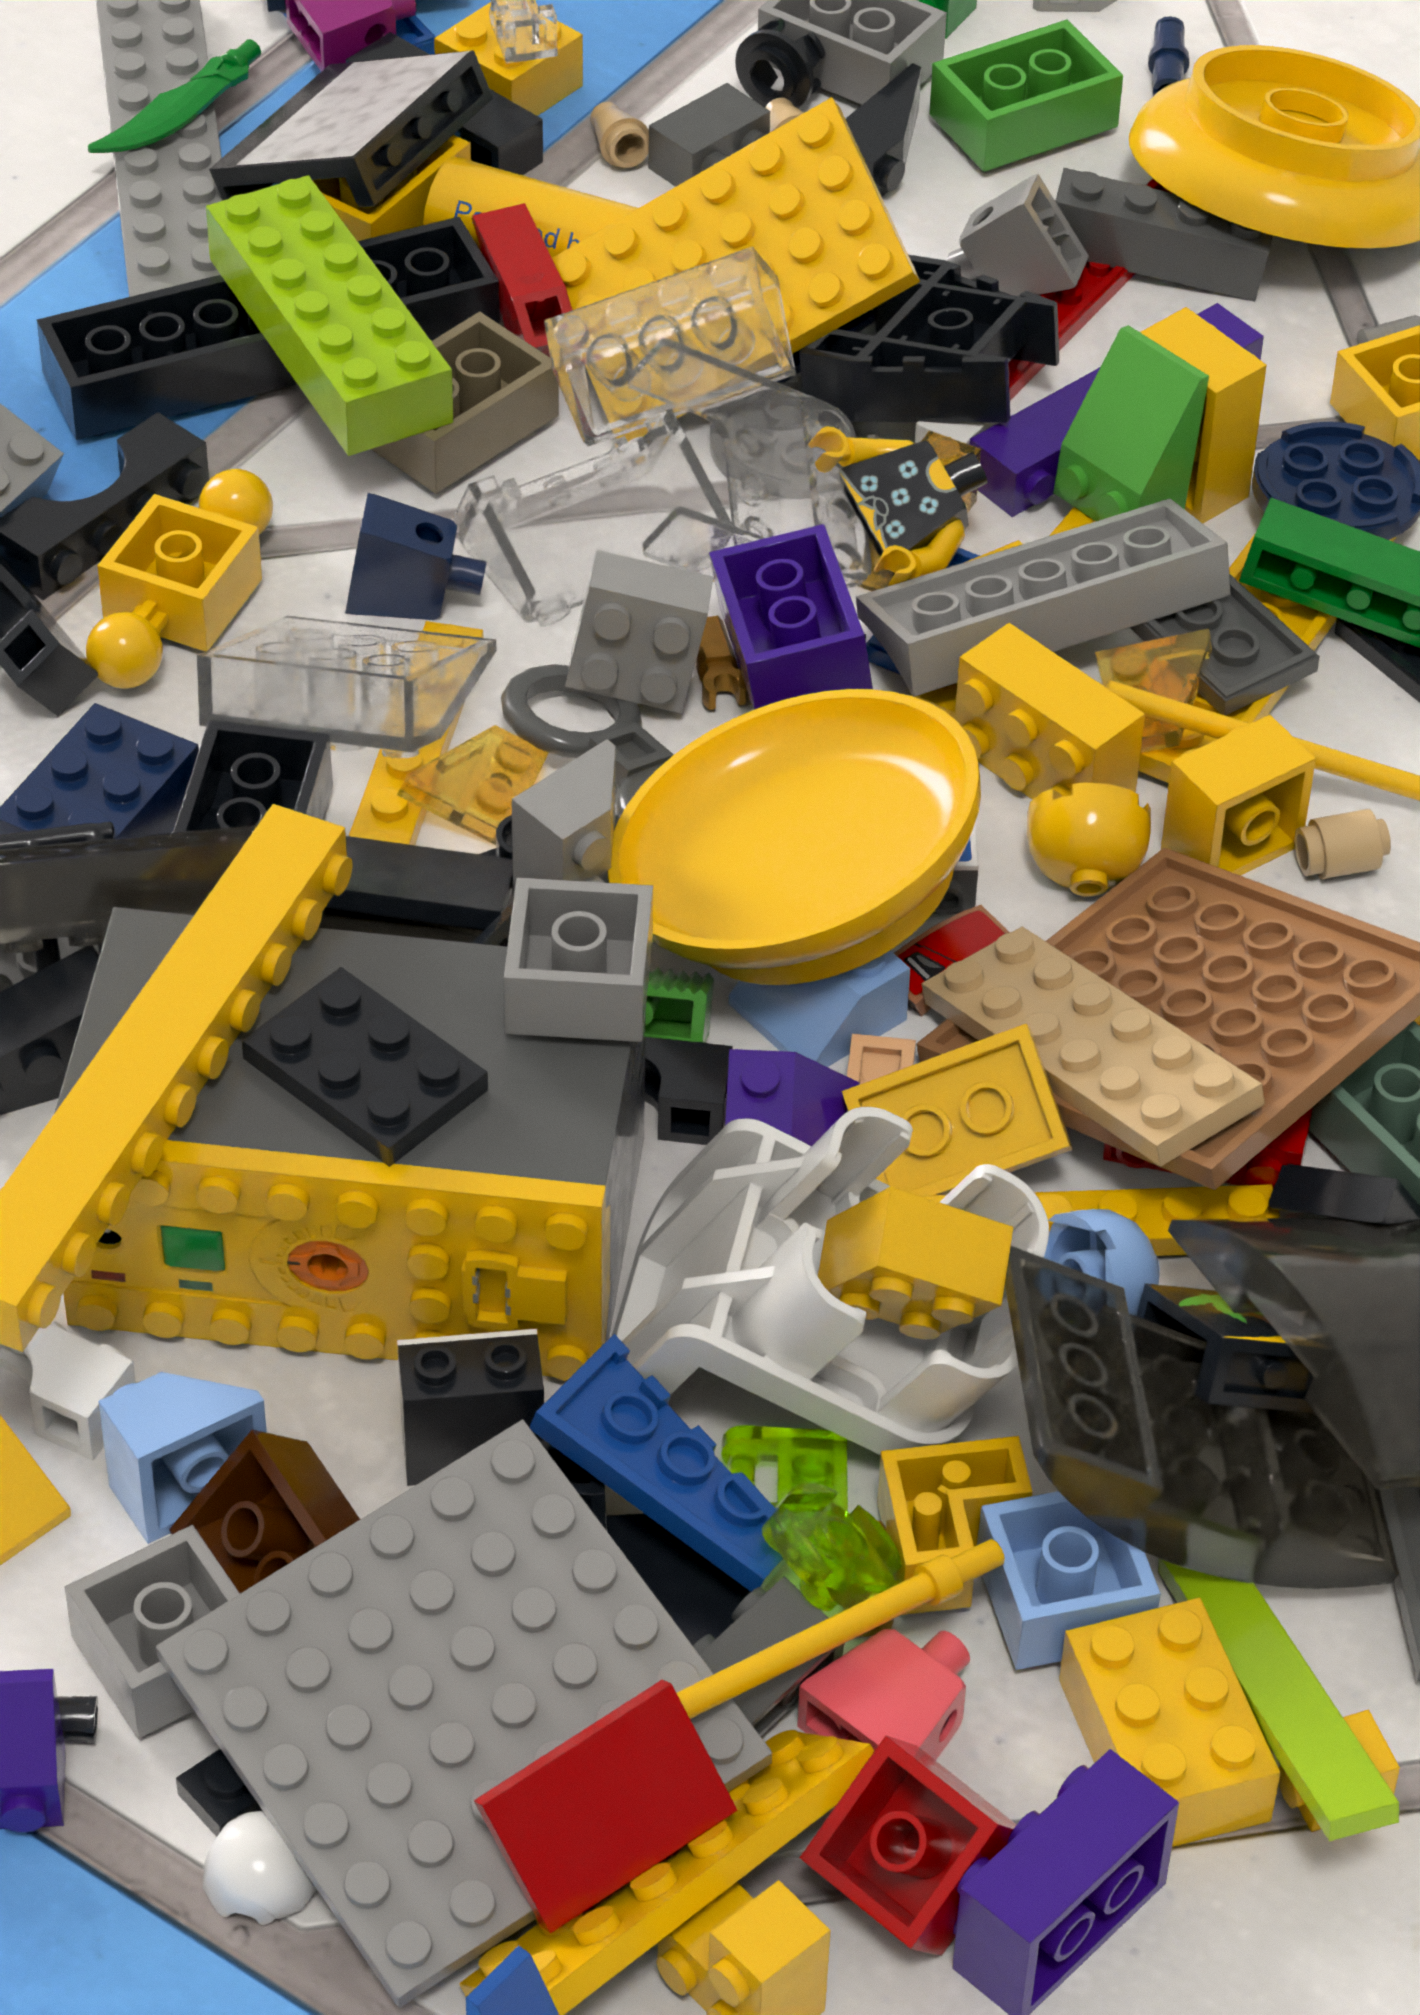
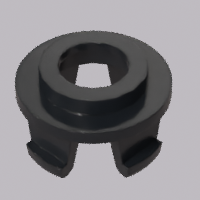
(792, 58)

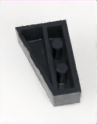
(40, 1029)

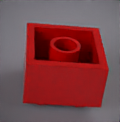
(906, 1842)

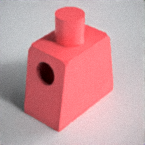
(889, 1691)

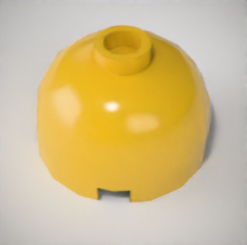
(1088, 837)

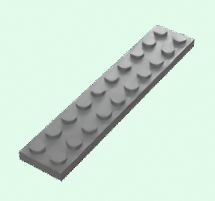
(166, 183)

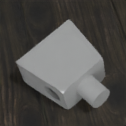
(1021, 242)

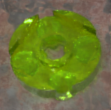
(832, 1551)

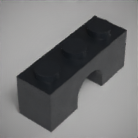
(687, 1088)

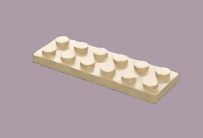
(1097, 1045)

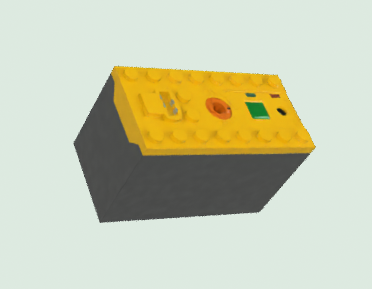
(308, 1242)

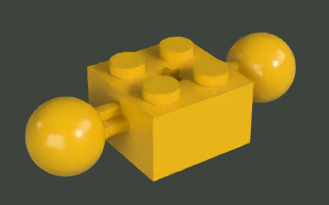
(178, 576)

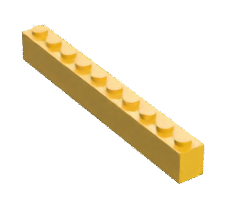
(159, 1060)

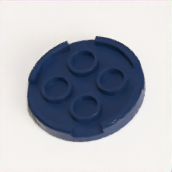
(1341, 477)

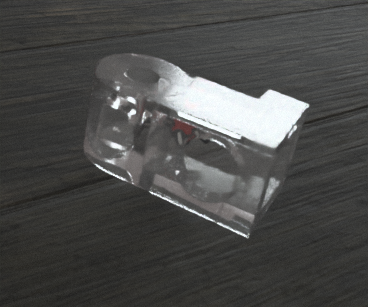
(524, 29)

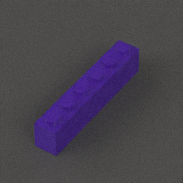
(1025, 451)

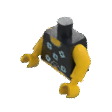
(903, 498)

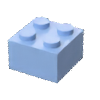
(1058, 1575)

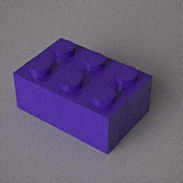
(790, 616)
(1063, 1883)

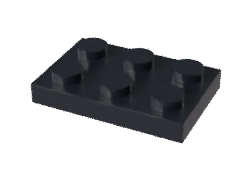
(365, 1066)

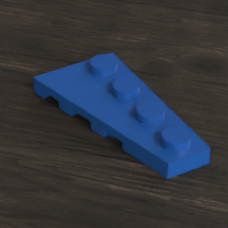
(648, 1455)

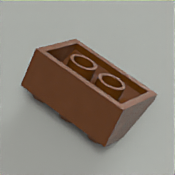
(267, 1507)

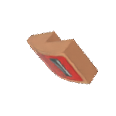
(944, 945)

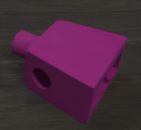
(341, 28)

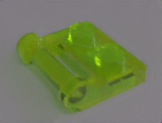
(798, 1454)

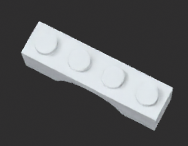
(66, 1383)

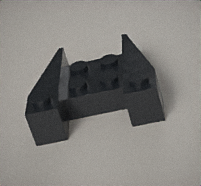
(934, 352)

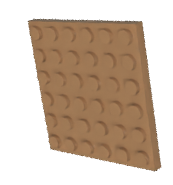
(1251, 976)

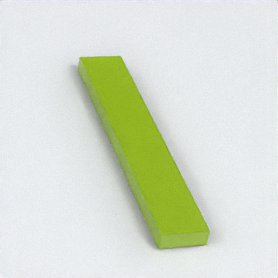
(1291, 1707)

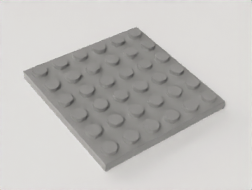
(419, 1673)

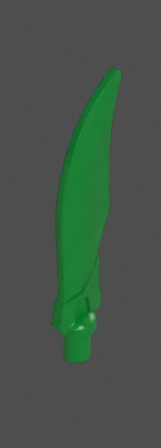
(181, 105)

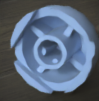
(1105, 1248)

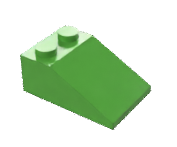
(1133, 431)

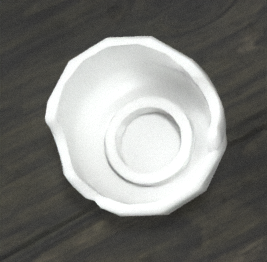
(254, 1871)

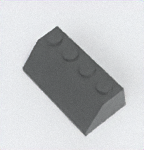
(1161, 235)

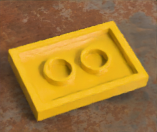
(969, 1111)

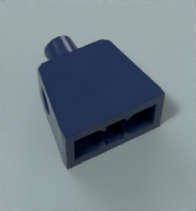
(407, 563)

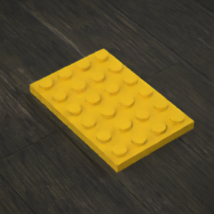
(792, 197)

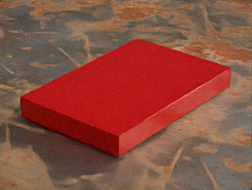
(606, 1805)

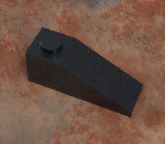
(886, 127)

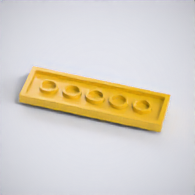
(773, 1807)

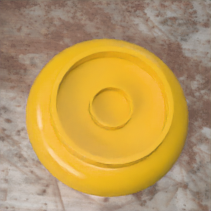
(1288, 147)
(802, 834)

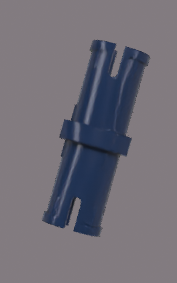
(1169, 56)

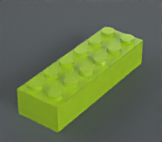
(330, 315)

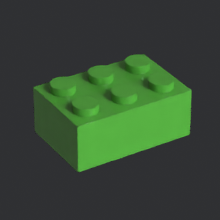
(1025, 95)

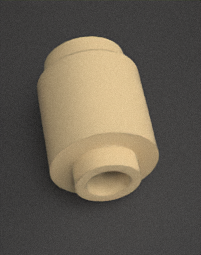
(1342, 844)

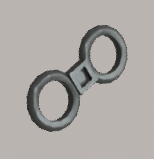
(636, 750)

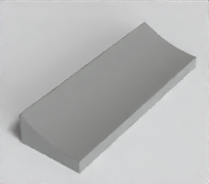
(1051, 589)

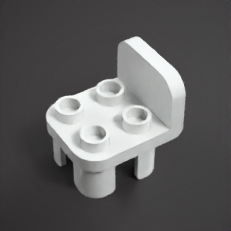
(736, 1286)

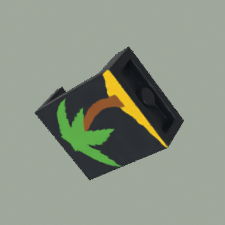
(1243, 1356)

